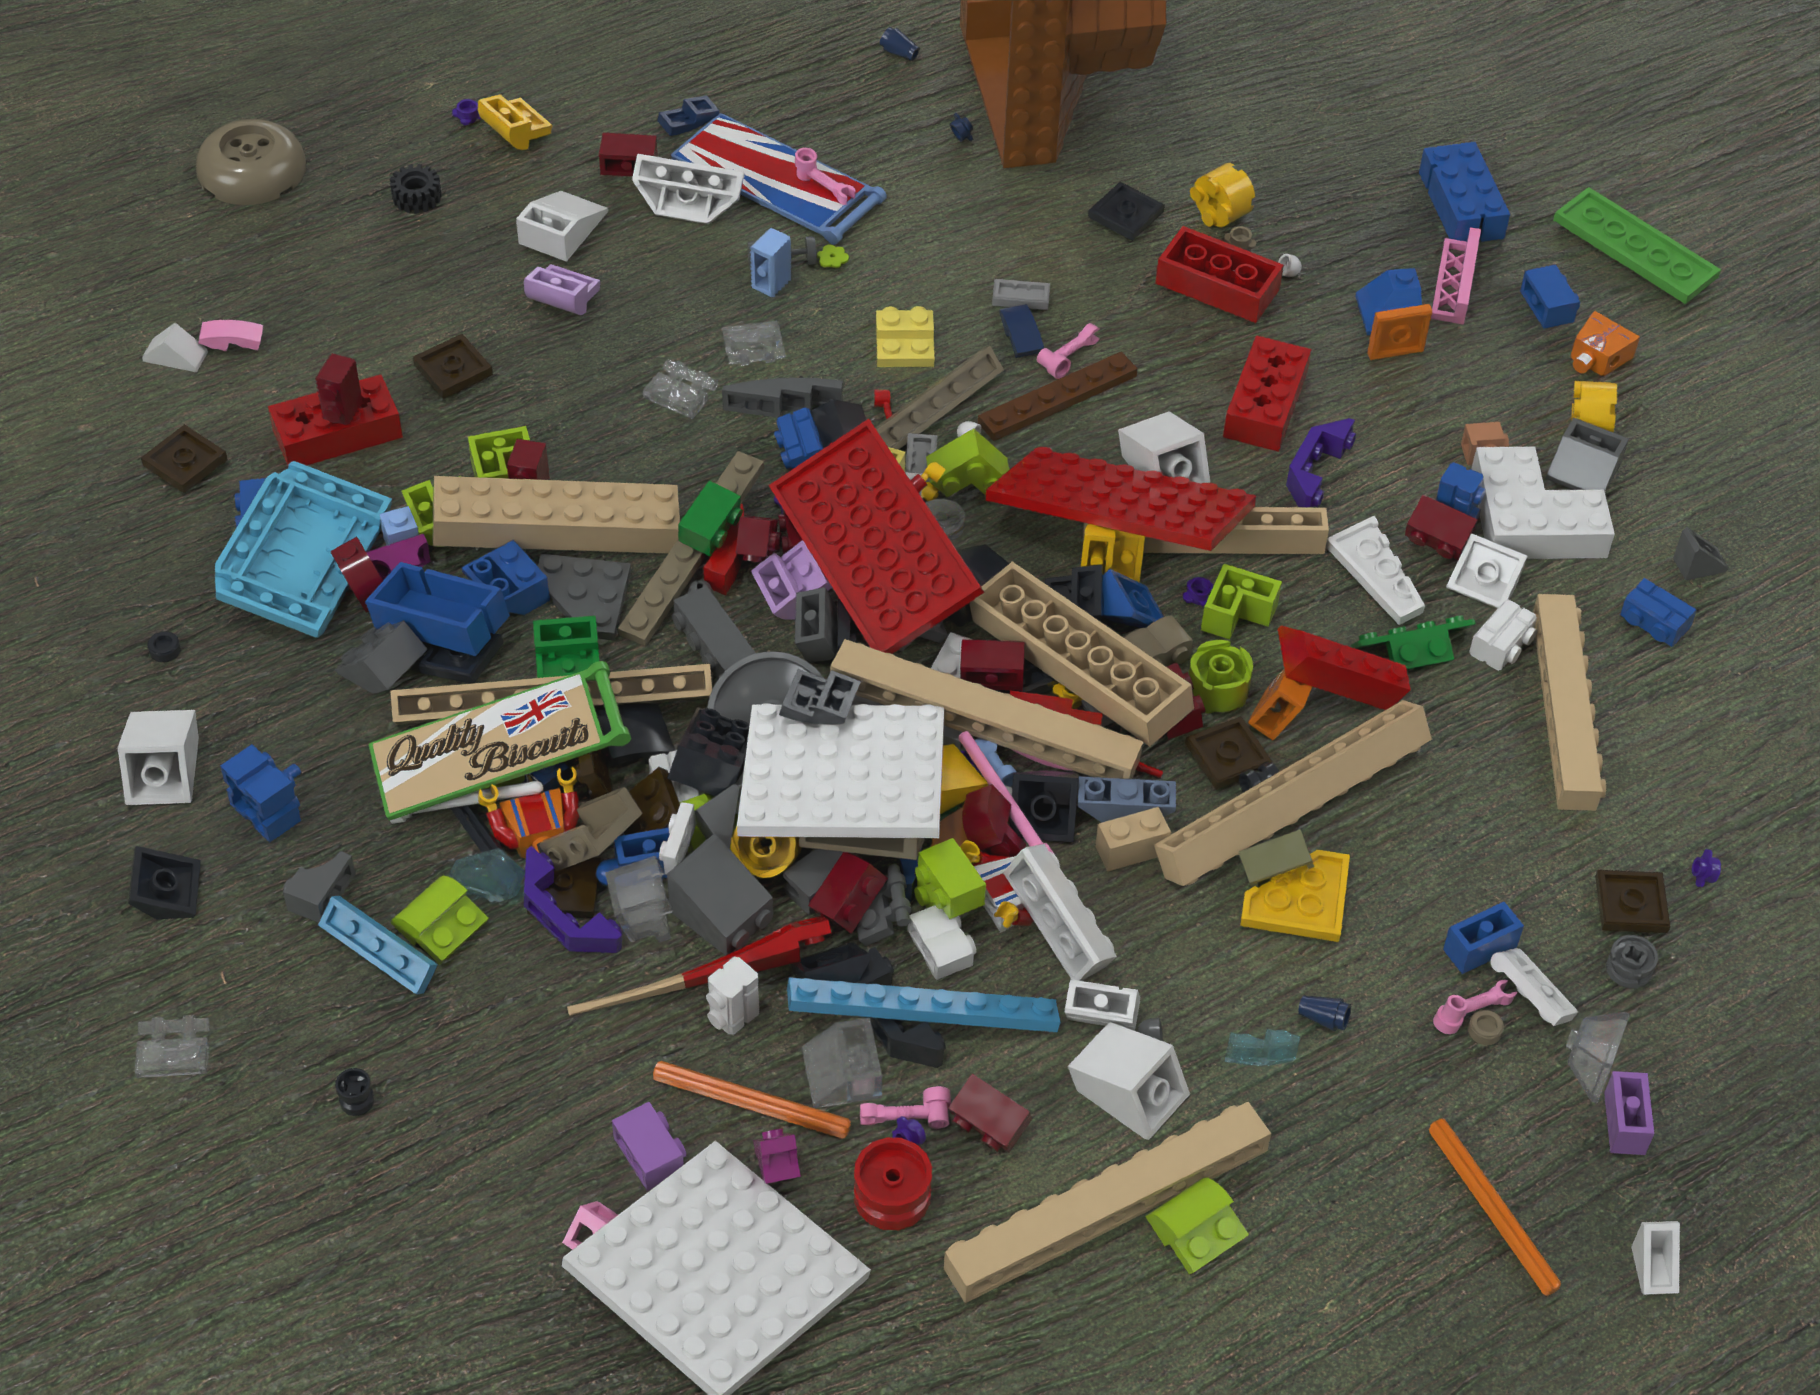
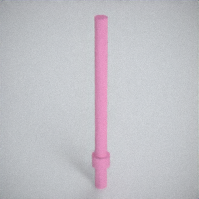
(992, 778)

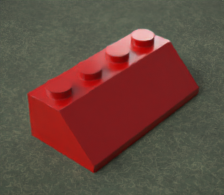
(1342, 669)

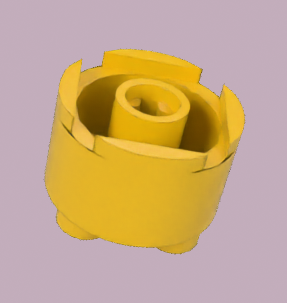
(1223, 195)
(1595, 403)
(765, 860)

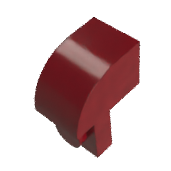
(357, 569)
(986, 825)

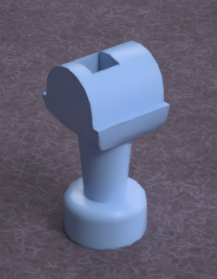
(1004, 772)

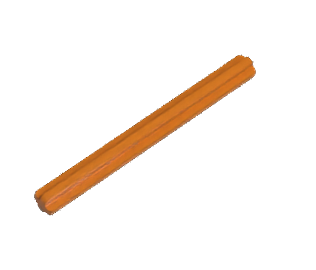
(752, 1099)
(1495, 1207)

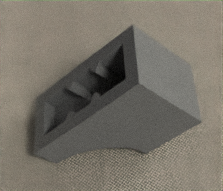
(312, 888)

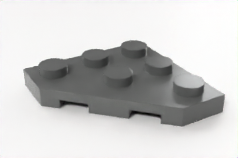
(588, 589)

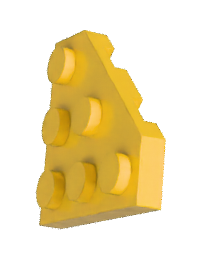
(1302, 899)

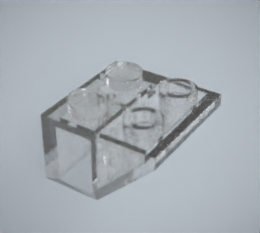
(843, 1064)

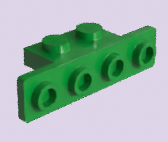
(1418, 647)

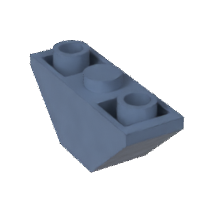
(1118, 797)

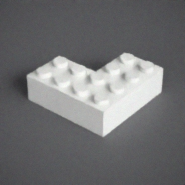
(1537, 520)

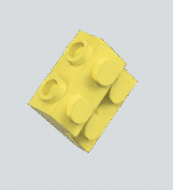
(905, 337)

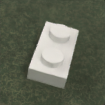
(681, 831)

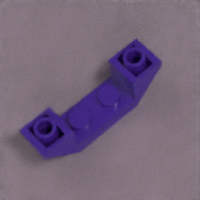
(1328, 439)
(595, 936)

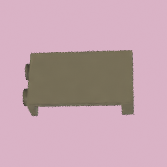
(889, 847)

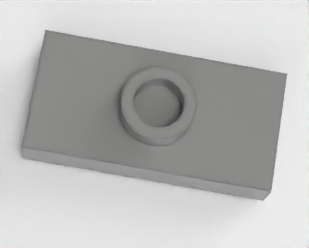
(1016, 293)
(917, 449)

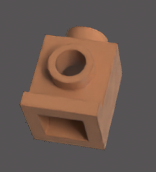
(1482, 435)

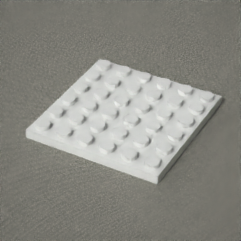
(846, 779)
(716, 1270)

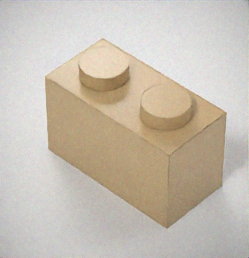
(1130, 838)

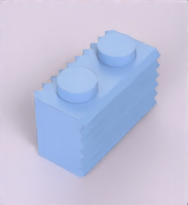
(771, 262)

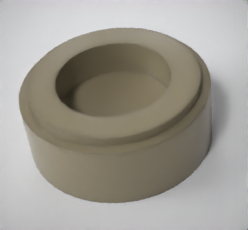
(1485, 1027)

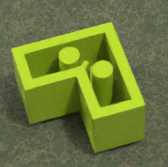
(492, 451)
(968, 461)
(1237, 596)
(948, 880)

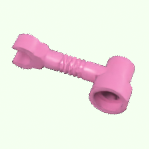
(806, 169)
(1056, 362)
(1451, 1015)
(934, 1108)

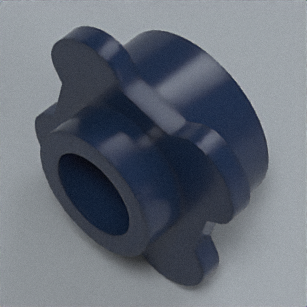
(961, 128)

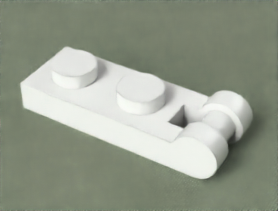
(1534, 985)

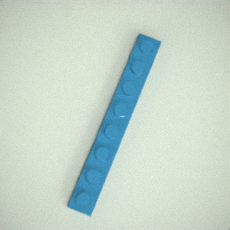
(922, 1004)

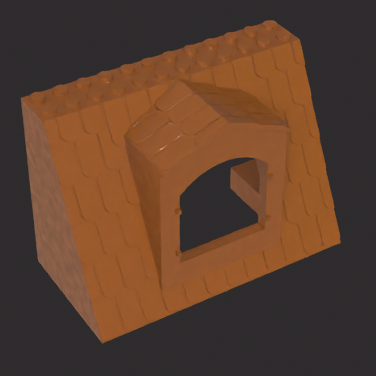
(1036, 58)

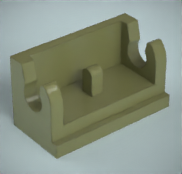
(1275, 857)

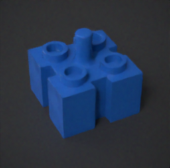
(262, 791)

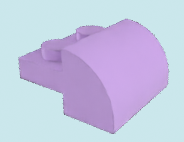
(561, 288)
(787, 575)

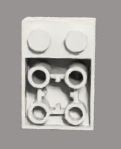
(558, 223)

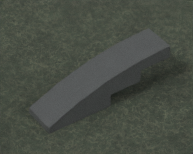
(772, 396)

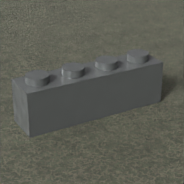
(710, 630)

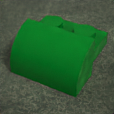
(565, 645)

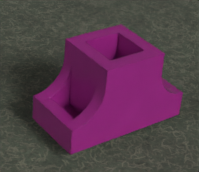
(409, 551)
(777, 1156)

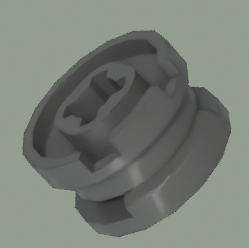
(1631, 961)

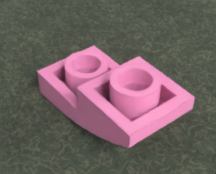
(219, 333)

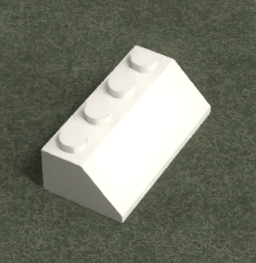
(1059, 912)

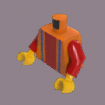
(534, 817)

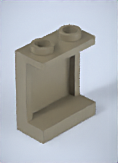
(604, 821)

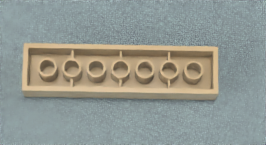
(555, 514)
(1083, 654)

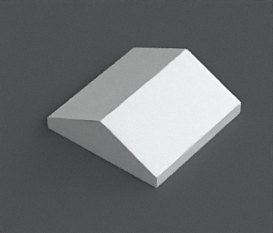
(1487, 571)

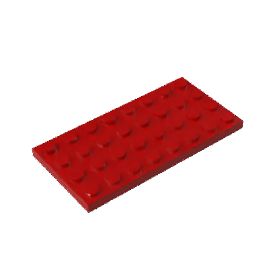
(1122, 498)
(875, 539)

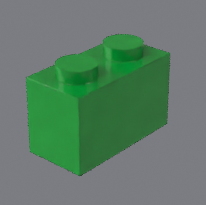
(710, 518)

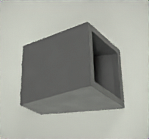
(718, 896)

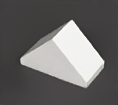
(175, 349)
(1657, 1257)

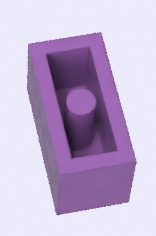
(1629, 1113)
(648, 1144)

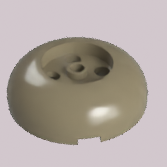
(250, 162)

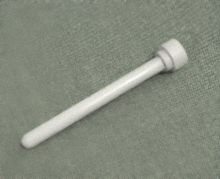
(505, 792)

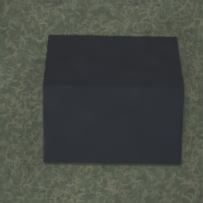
(837, 419)
(164, 884)

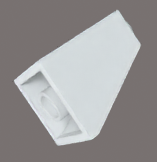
(1166, 446)
(159, 757)
(1131, 1078)

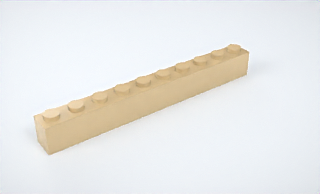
(629, 687)
(990, 713)
(1292, 793)
(1105, 1201)

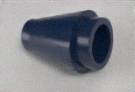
(899, 44)
(1326, 1011)

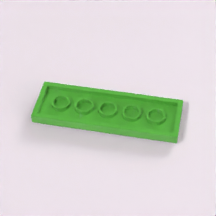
(1637, 245)

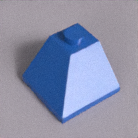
(1387, 292)
(1128, 601)

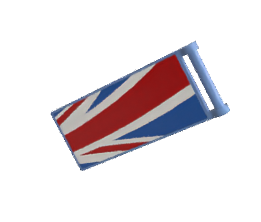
(772, 176)

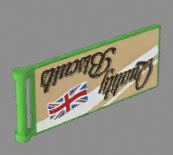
(495, 742)

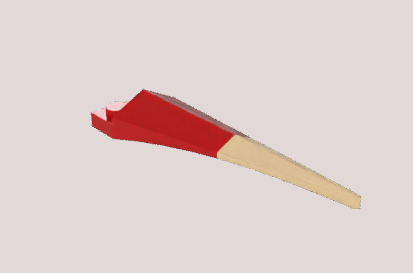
(768, 952)

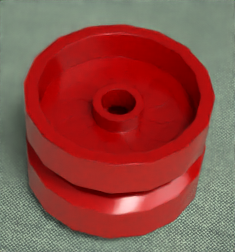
(892, 1183)

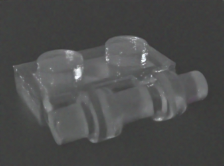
(753, 343)
(677, 395)
(172, 1056)

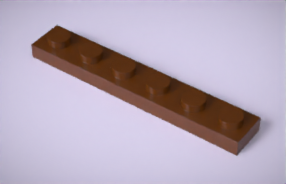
(1057, 396)

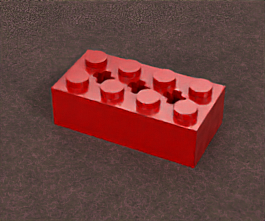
(1219, 274)
(1267, 393)
(310, 438)

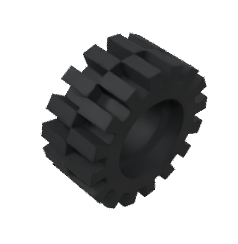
(417, 199)

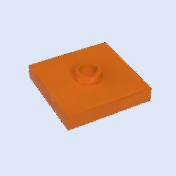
(1399, 331)

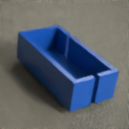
(1463, 191)
(439, 607)

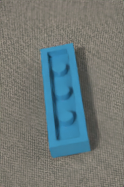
(377, 944)

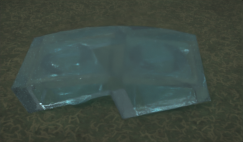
(1275, 1049)

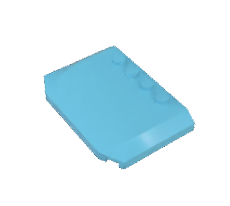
(282, 547)

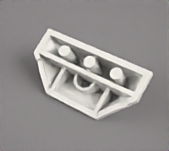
(686, 188)

